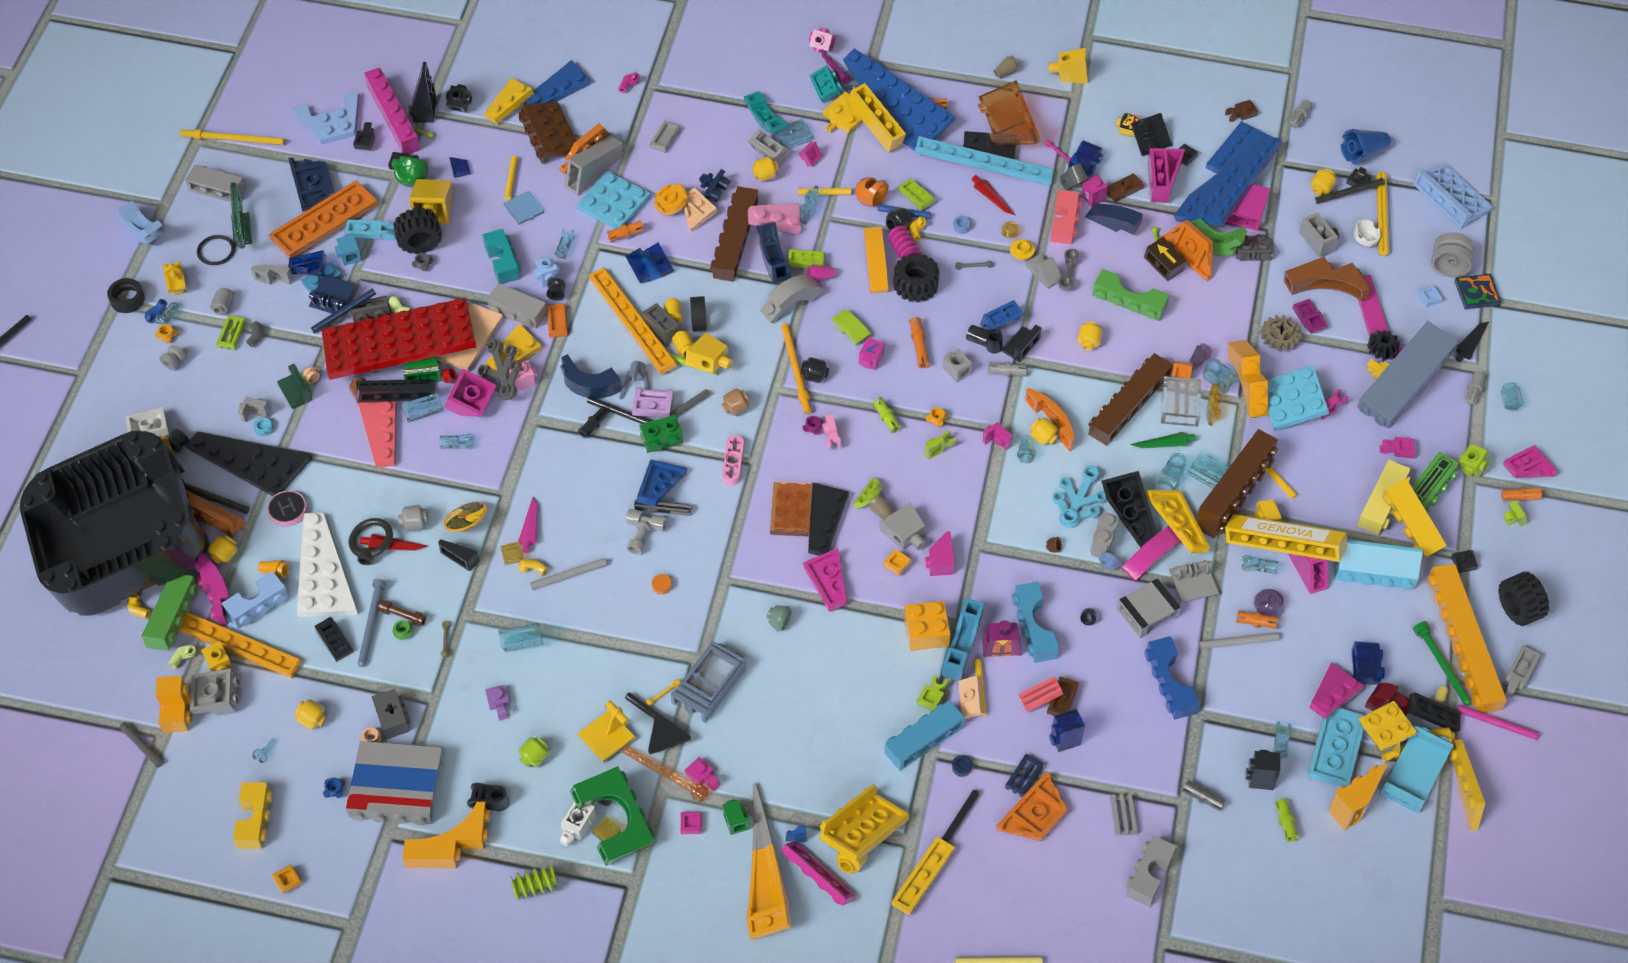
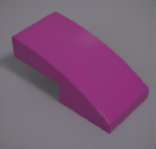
(1309, 317)

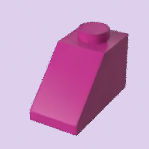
(940, 557)

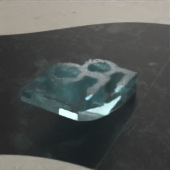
(809, 208)

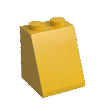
(435, 196)

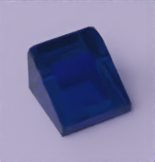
(459, 167)

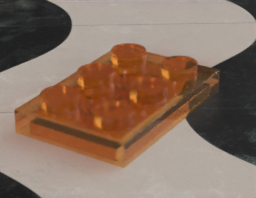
(791, 509)

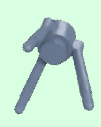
(636, 372)

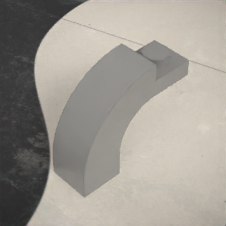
(788, 292)

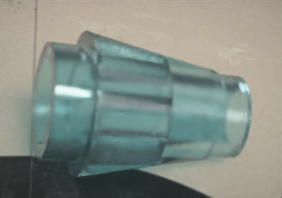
(1026, 451)

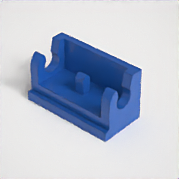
(1001, 316)

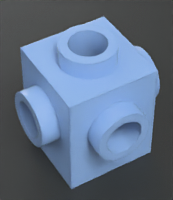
(545, 270)

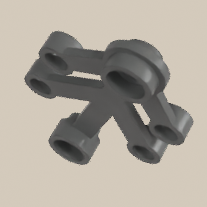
(507, 388)

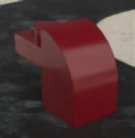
(1385, 694)

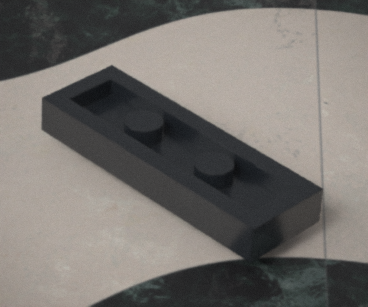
(1434, 712)

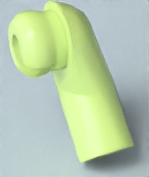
(182, 653)

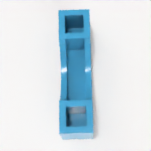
(963, 640)
(1041, 642)

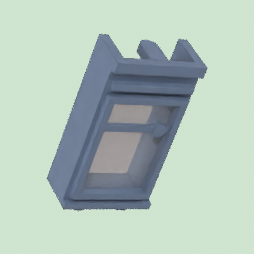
(709, 680)

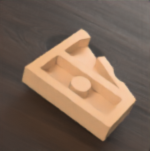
(698, 209)

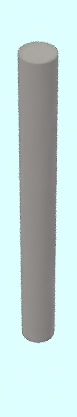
(568, 573)
(1239, 640)

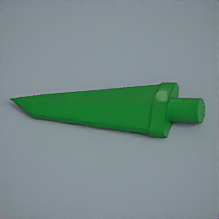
(1172, 440)

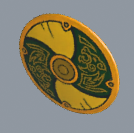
(465, 516)

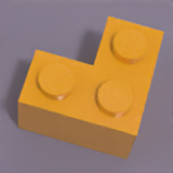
(174, 704)

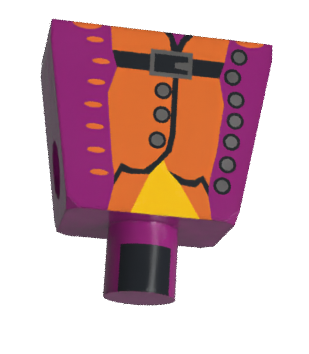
(1001, 640)

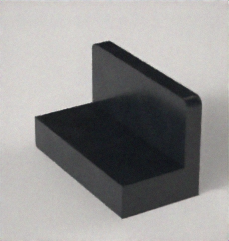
(1022, 342)

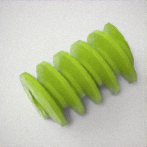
(533, 882)

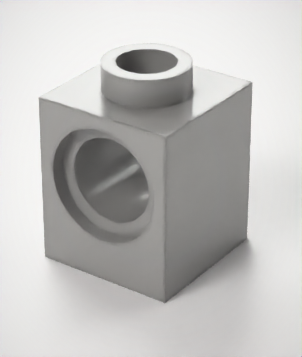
(957, 365)

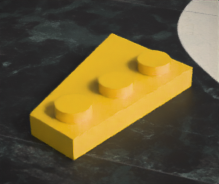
(508, 100)
(523, 341)

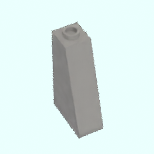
(592, 163)

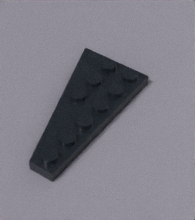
(258, 464)

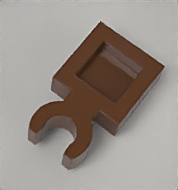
(1243, 110)

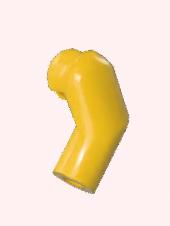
(915, 228)
(533, 564)
(135, 607)

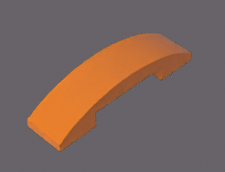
(1039, 402)

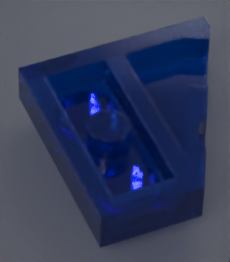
(308, 264)

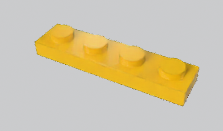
(923, 876)

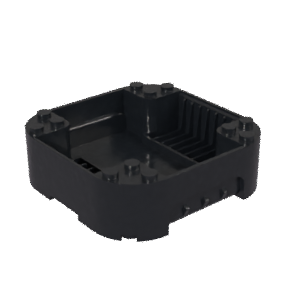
(110, 523)

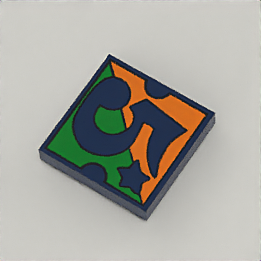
(1477, 291)

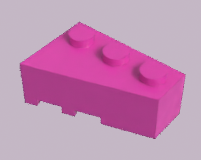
(1163, 172)

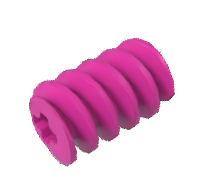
(903, 242)

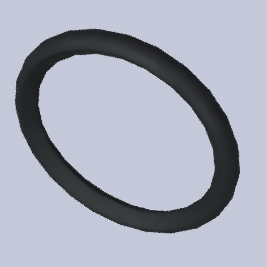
(215, 237)

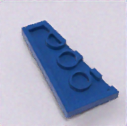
(1235, 145)

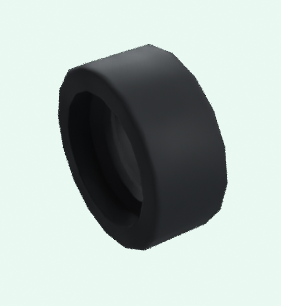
(123, 285)
(698, 313)

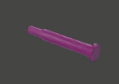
(845, 78)

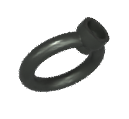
(367, 555)

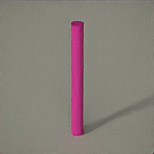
(1498, 722)

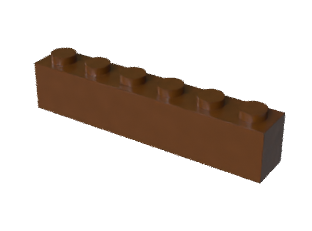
(734, 235)
(1129, 399)

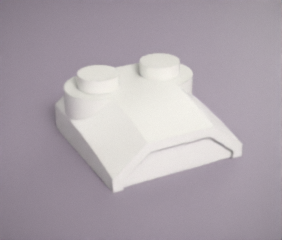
(151, 421)

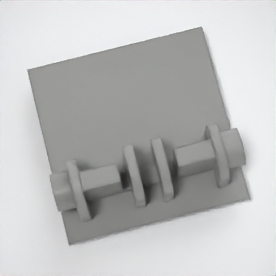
(1194, 581)

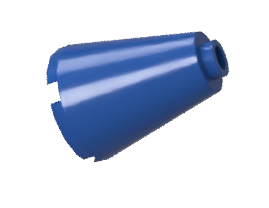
(1363, 144)

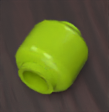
(533, 752)

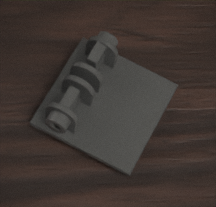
(1255, 244)

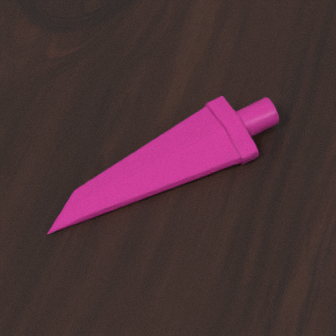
(529, 531)

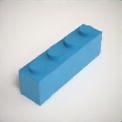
(924, 735)

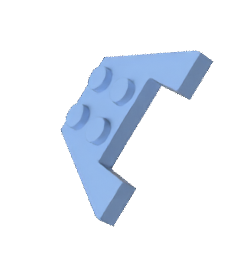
(334, 124)

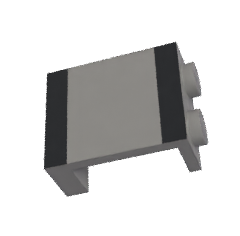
(1148, 606)

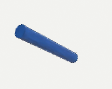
(914, 213)

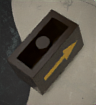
(1165, 258)

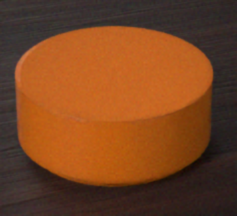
(661, 584)

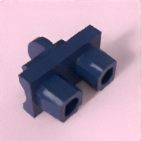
(720, 181)

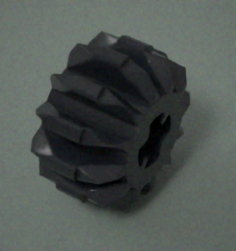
(1383, 344)

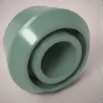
(779, 617)

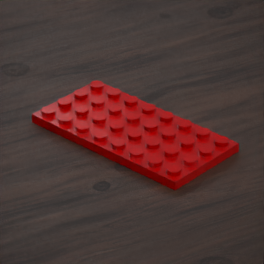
(398, 338)

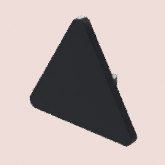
(665, 735)

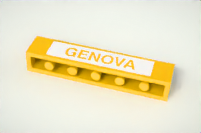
(1286, 537)

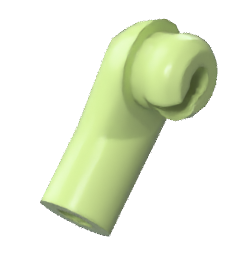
(396, 306)

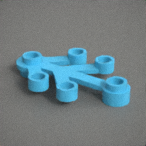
(1079, 500)

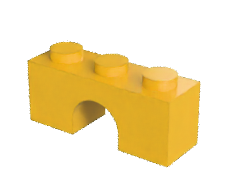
(252, 832)

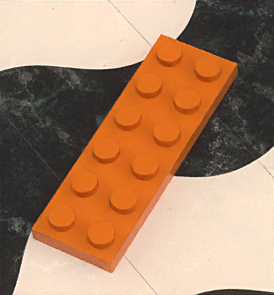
(323, 219)

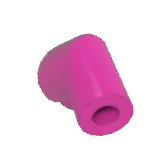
(628, 80)

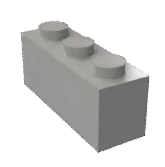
(213, 182)
(517, 306)

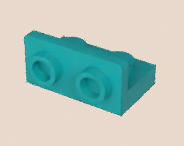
(826, 83)

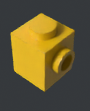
(216, 657)

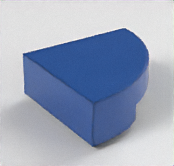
(797, 835)

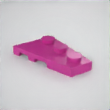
(827, 578)
(1334, 691)

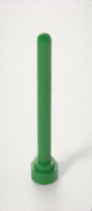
(1423, 631)

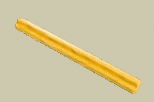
(1382, 213)

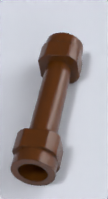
(387, 607)

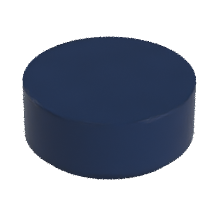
(962, 765)

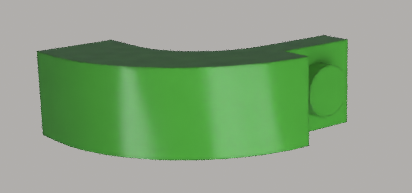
(1223, 243)

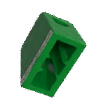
(423, 369)

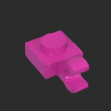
(1334, 402)
(1400, 446)
(702, 773)

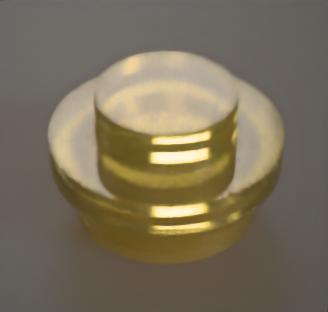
(1010, 230)

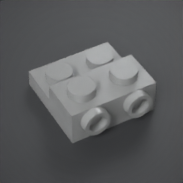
(214, 692)

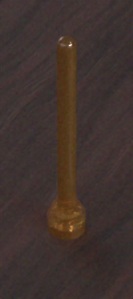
(698, 792)

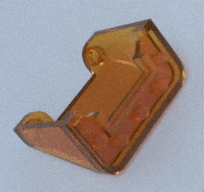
(1009, 116)

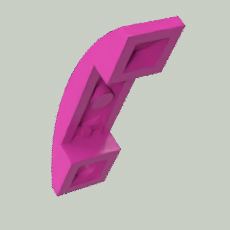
(1151, 553)

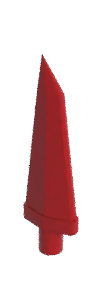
(987, 190)
(396, 544)

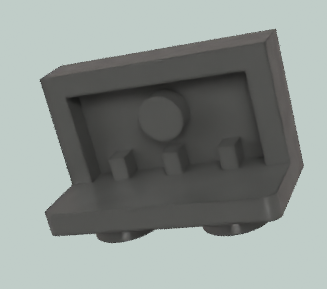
(371, 308)

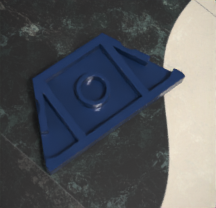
(311, 181)

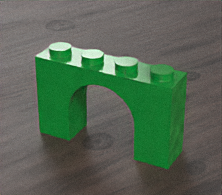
(613, 786)

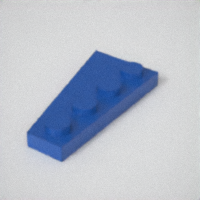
(560, 85)

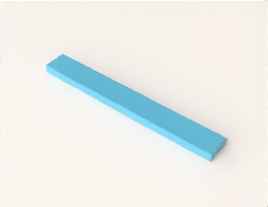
(984, 161)

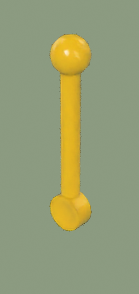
(676, 682)

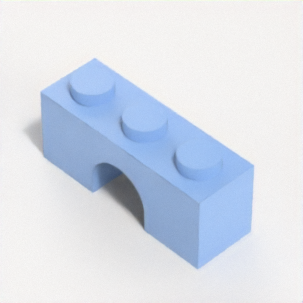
(243, 611)

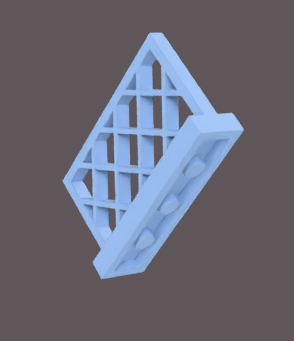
(1446, 200)

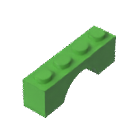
(1148, 304)

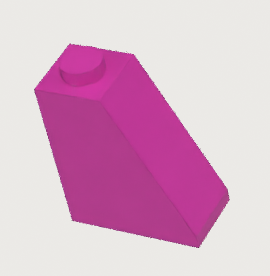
(1251, 208)
(1312, 572)

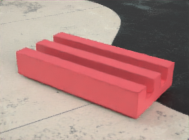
(1040, 691)

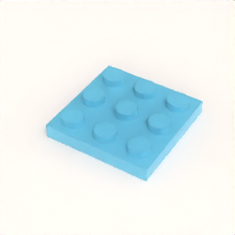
(613, 200)
(1295, 398)

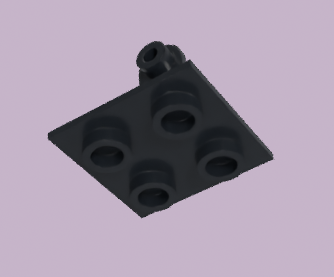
(1151, 133)

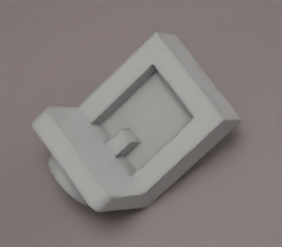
(253, 406)

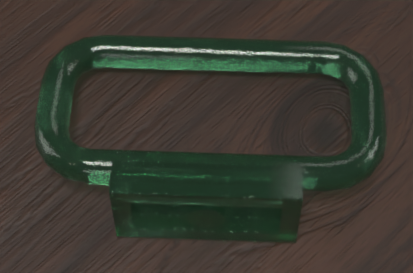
(240, 221)

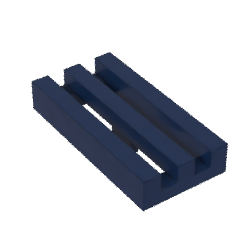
(1016, 789)

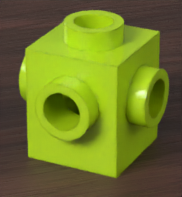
(1474, 460)

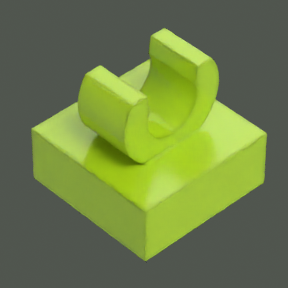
(1515, 514)

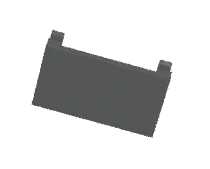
(660, 323)

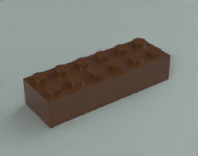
(1237, 483)

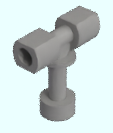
(644, 525)

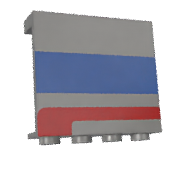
(394, 782)

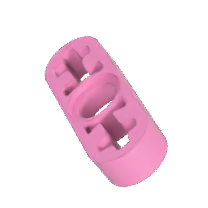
(736, 467)

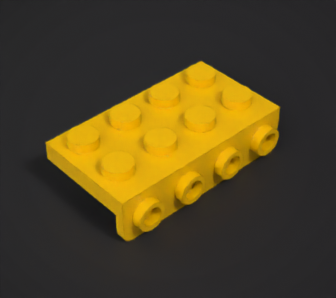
(862, 824)

